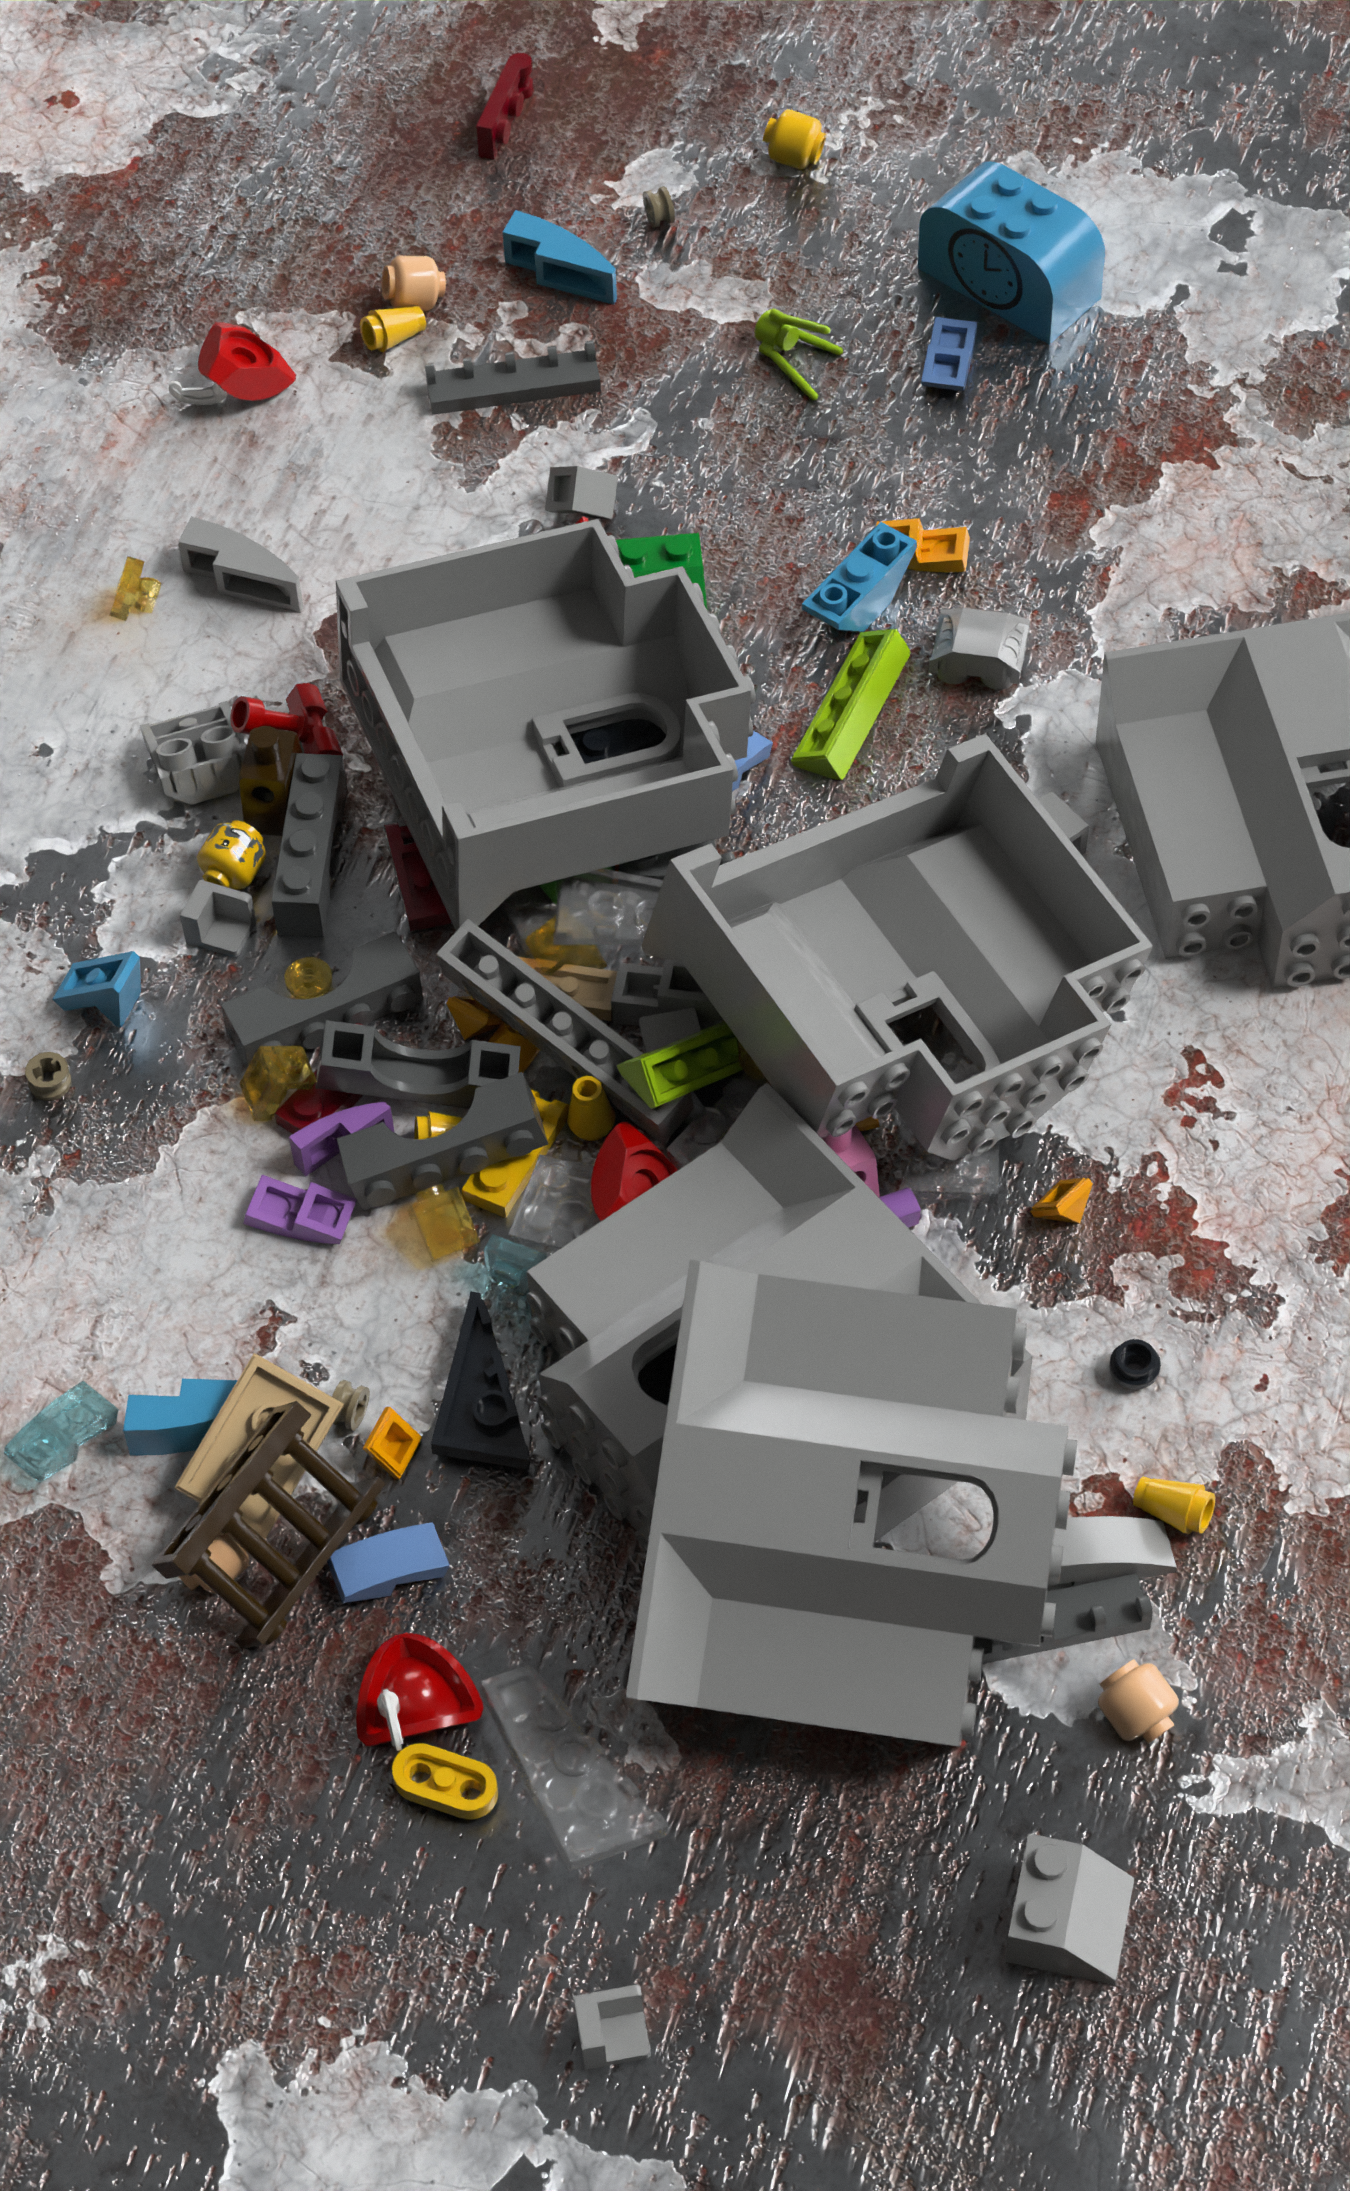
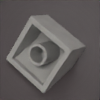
(1069, 1911)

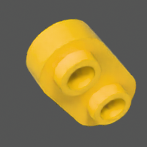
(448, 1780)

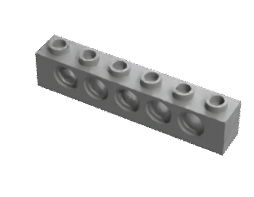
(553, 1023)

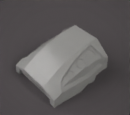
(980, 646)
(196, 754)

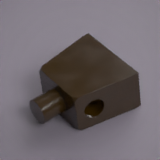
(267, 766)

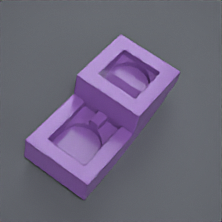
(318, 1141)
(300, 1214)

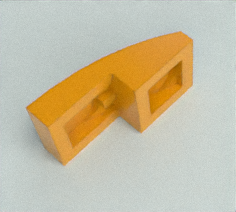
(936, 548)

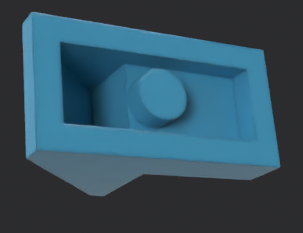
(103, 982)

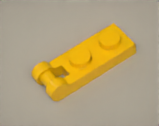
(502, 1183)

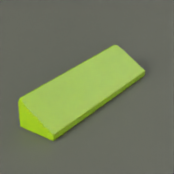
(852, 704)
(683, 1065)

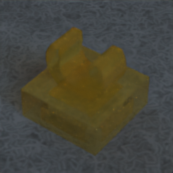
(134, 590)

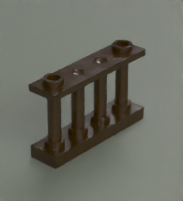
(221, 1515)

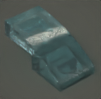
(56, 1432)

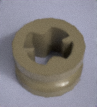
(658, 207)
(45, 1063)
(354, 1402)

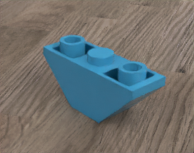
(863, 581)

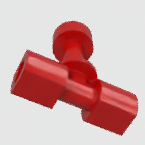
(304, 718)

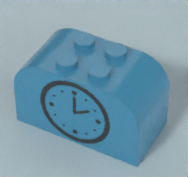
(1014, 250)

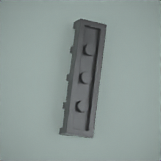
(513, 380)
(1083, 1616)

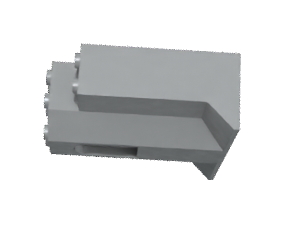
(514, 646)
(1212, 784)
(911, 903)
(615, 1295)
(753, 1561)

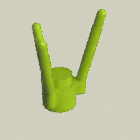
(781, 332)

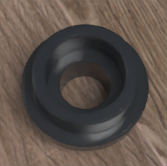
(1135, 1352)

